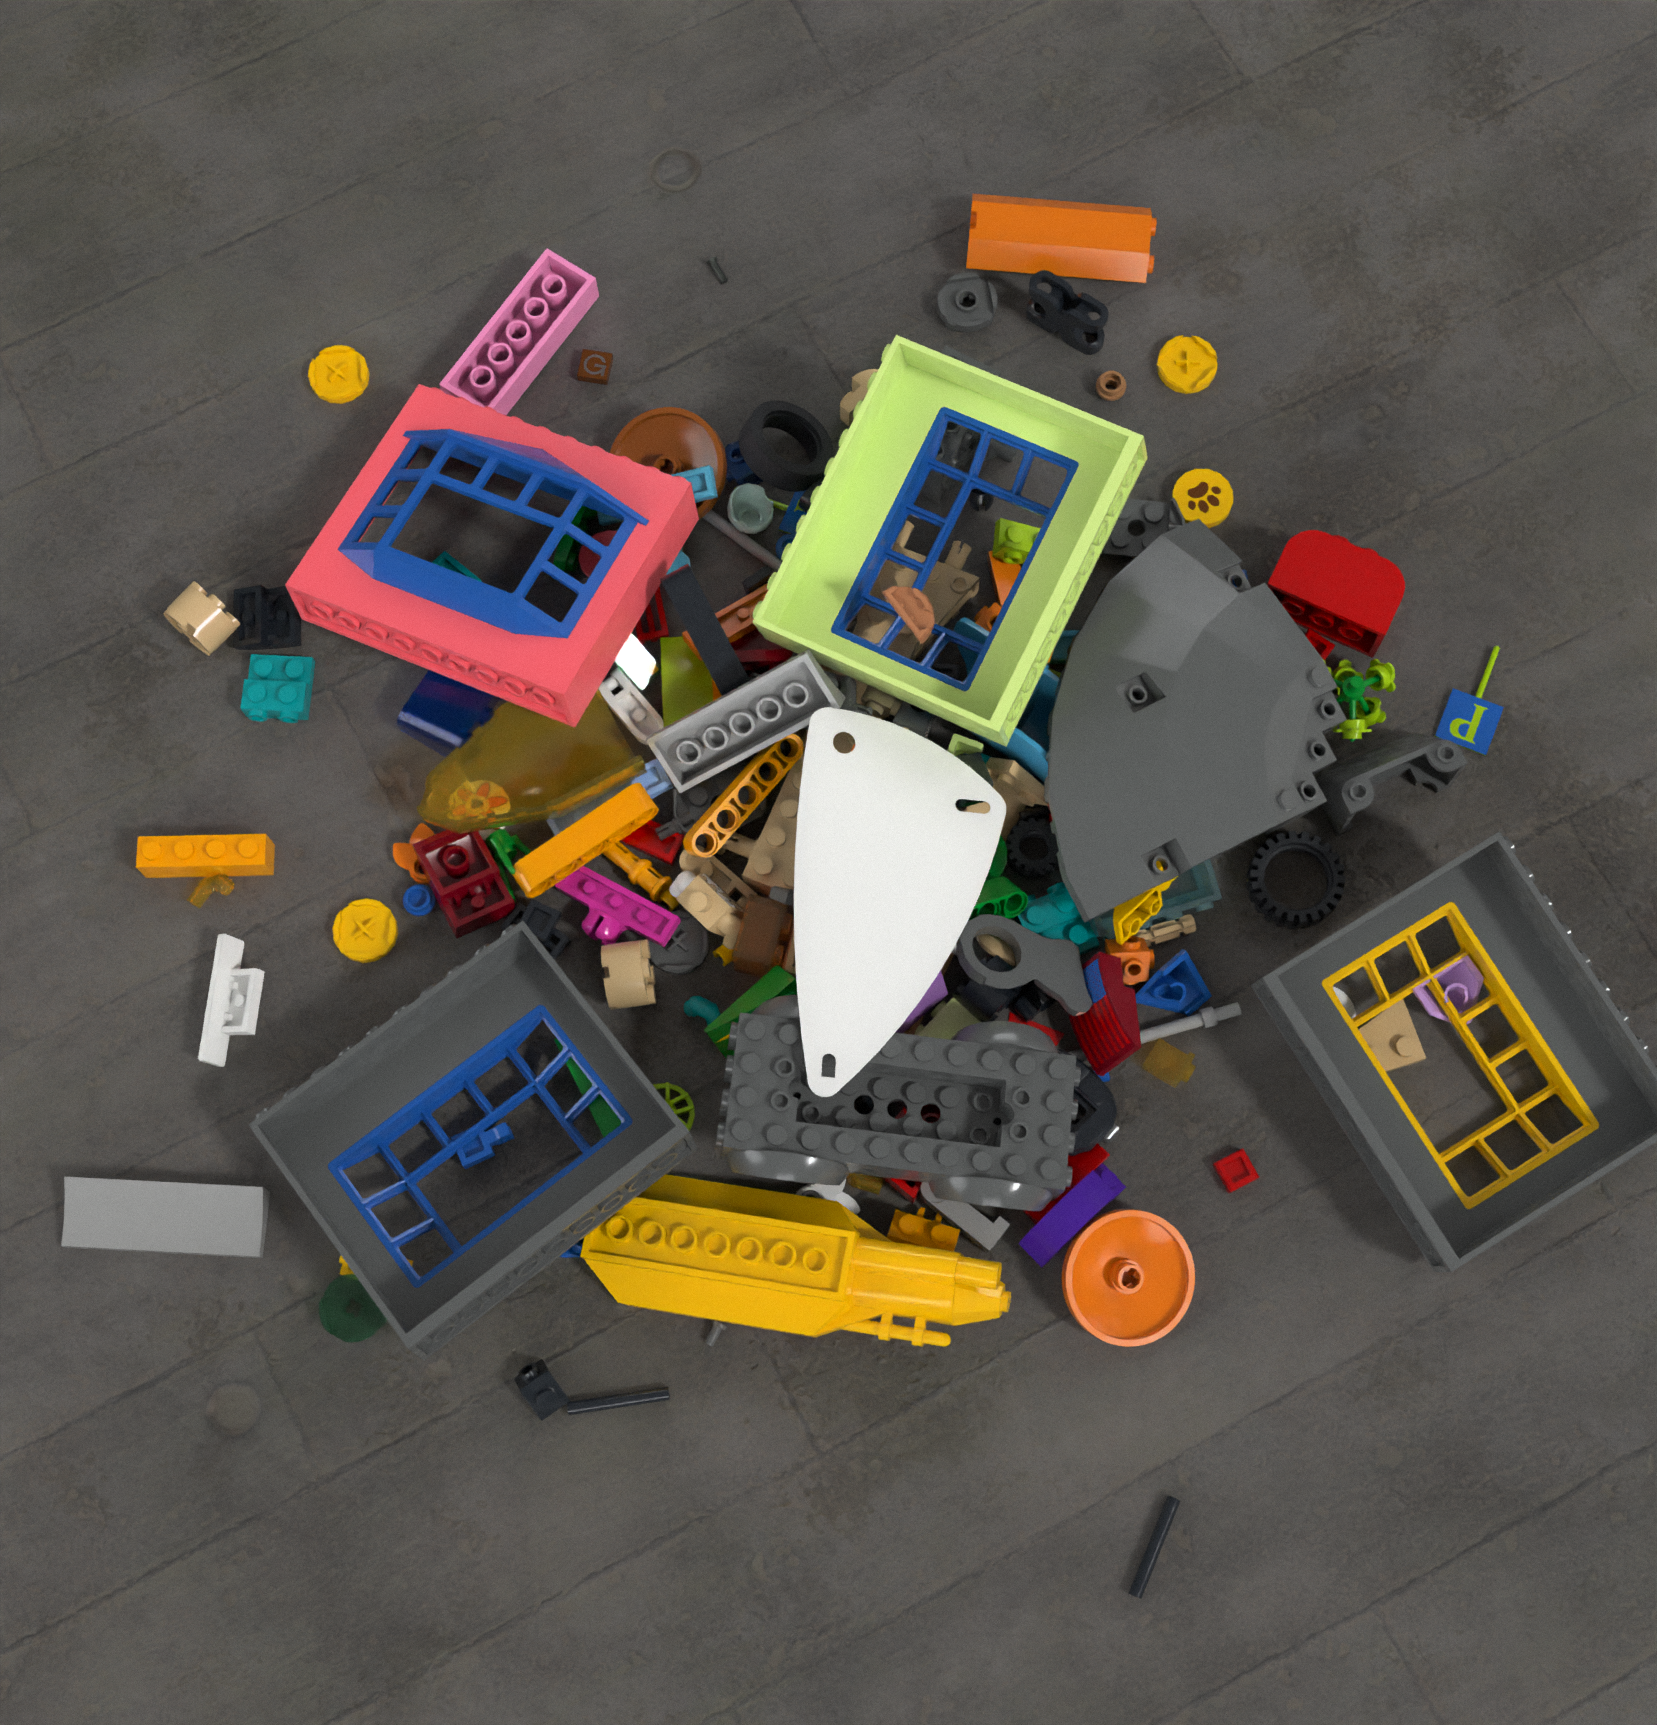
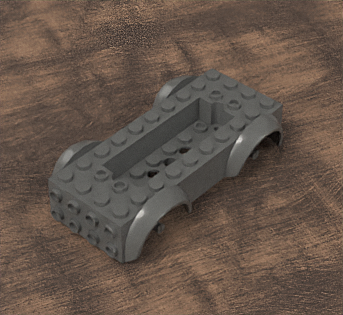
(997, 1092)

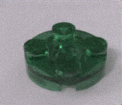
(343, 1324)

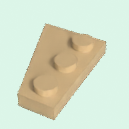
(1393, 1038)

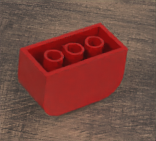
(1338, 589)

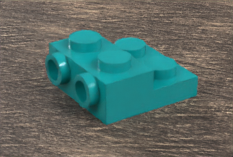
(278, 688)
(1058, 918)

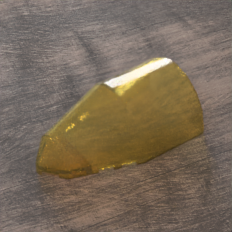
(528, 769)

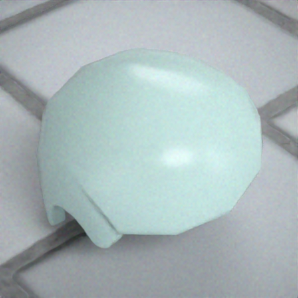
(750, 509)

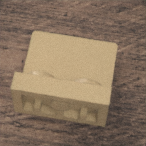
(1015, 787)

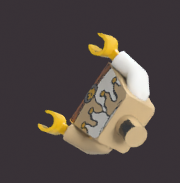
(709, 906)

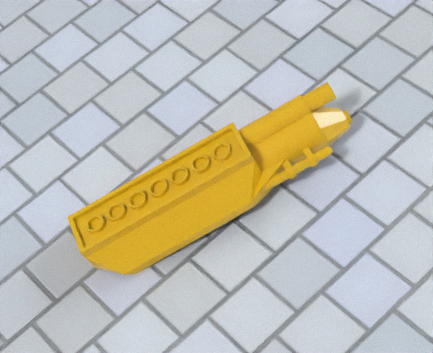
(783, 1265)

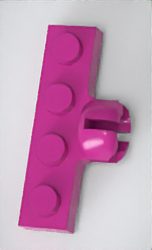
(616, 909)

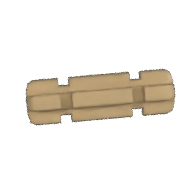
(1168, 930)

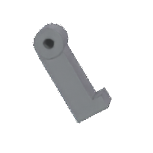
(967, 1219)

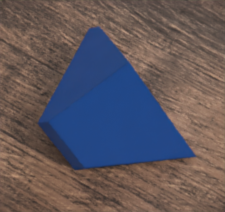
(1175, 987)

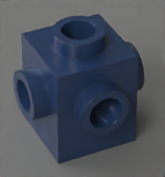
(737, 467)

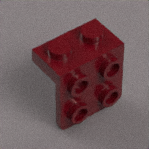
(758, 653)

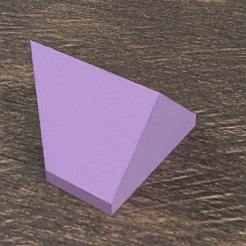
(1460, 983)

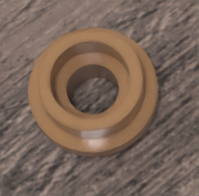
(1111, 378)

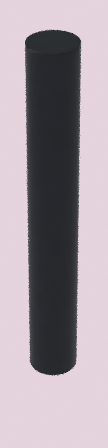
(618, 1400)
(1154, 1547)

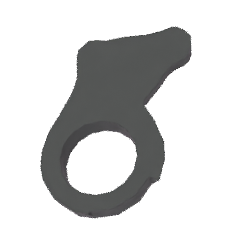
(1047, 962)

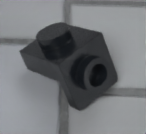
(540, 1389)

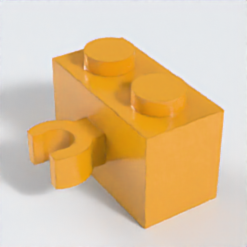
(921, 1231)

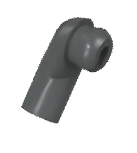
(998, 449)

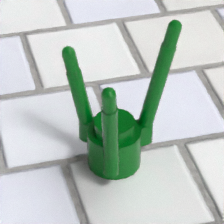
(502, 849)

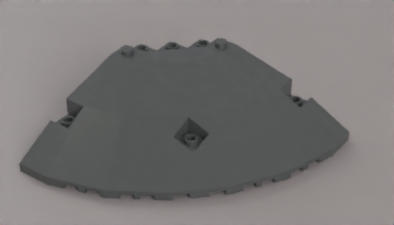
(1212, 746)

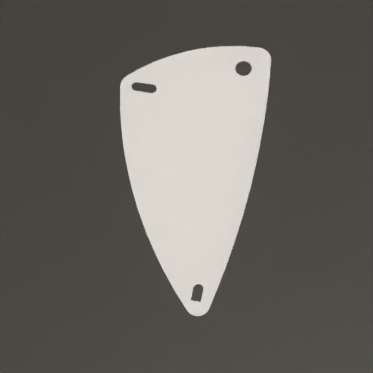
(879, 882)

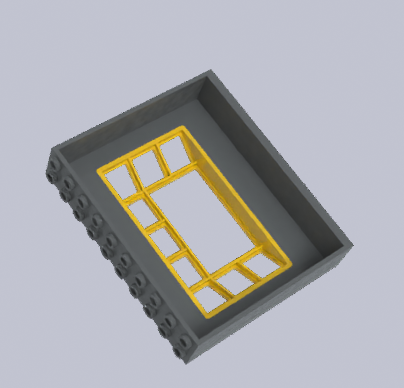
(1549, 1002)

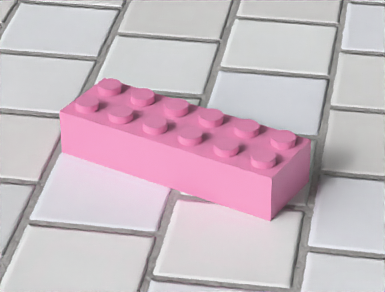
(522, 334)

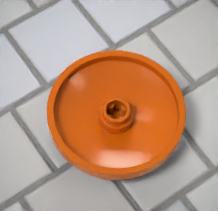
(1128, 1277)

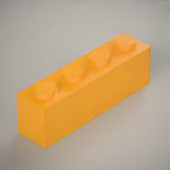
(205, 855)

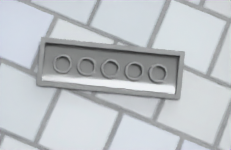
(744, 721)
(165, 1217)

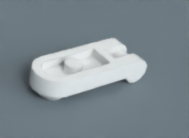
(631, 706)

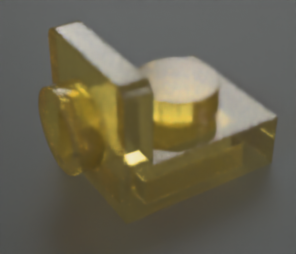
(1169, 1063)

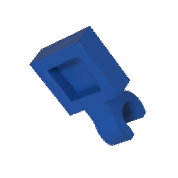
(481, 1147)

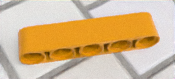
(729, 800)
(584, 840)

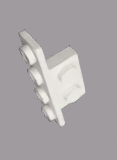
(231, 1001)

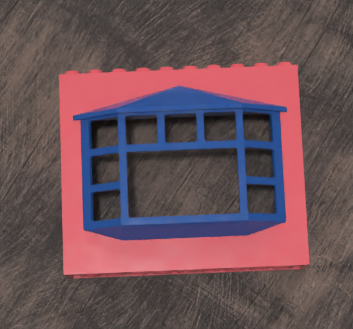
(466, 625)

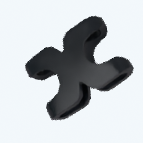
(1067, 312)

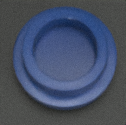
(419, 900)

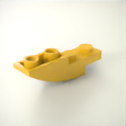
(1135, 912)

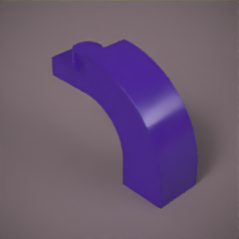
(1071, 1214)

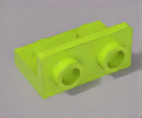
(1013, 541)

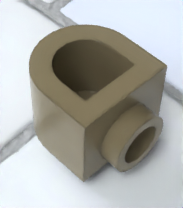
(881, 702)

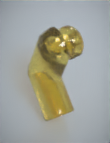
(208, 886)
(865, 1182)

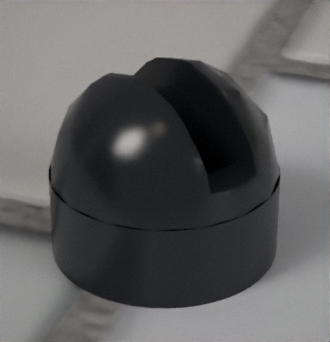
(980, 498)

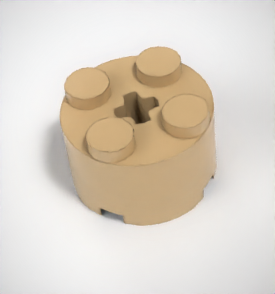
(201, 618)
(628, 974)

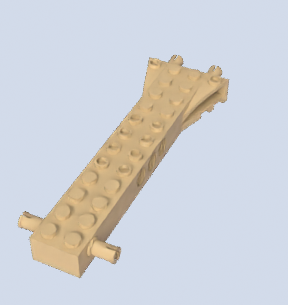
(948, 589)

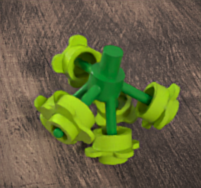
(1350, 688)

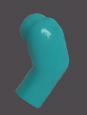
(702, 1007)

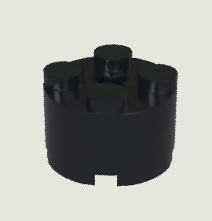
(986, 1001)

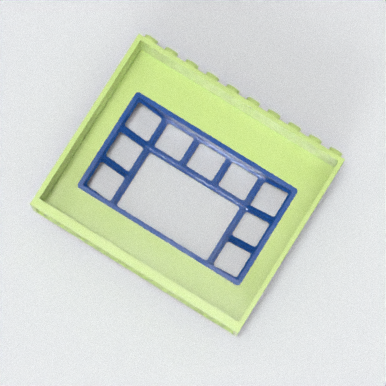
(874, 490)

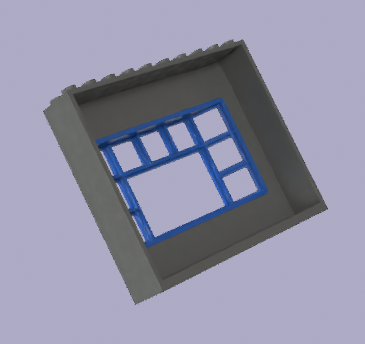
(417, 1066)

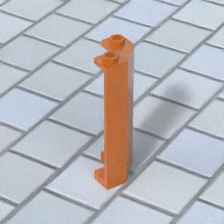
(1060, 238)

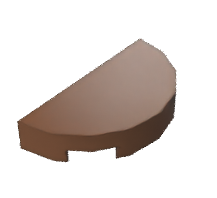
(913, 609)

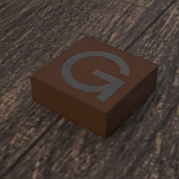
(595, 366)

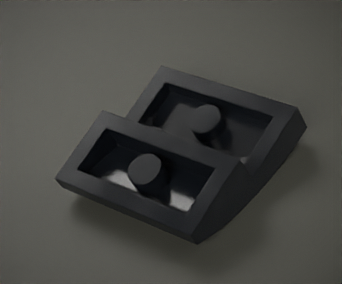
(266, 619)

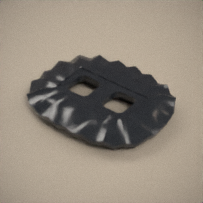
(1099, 1108)

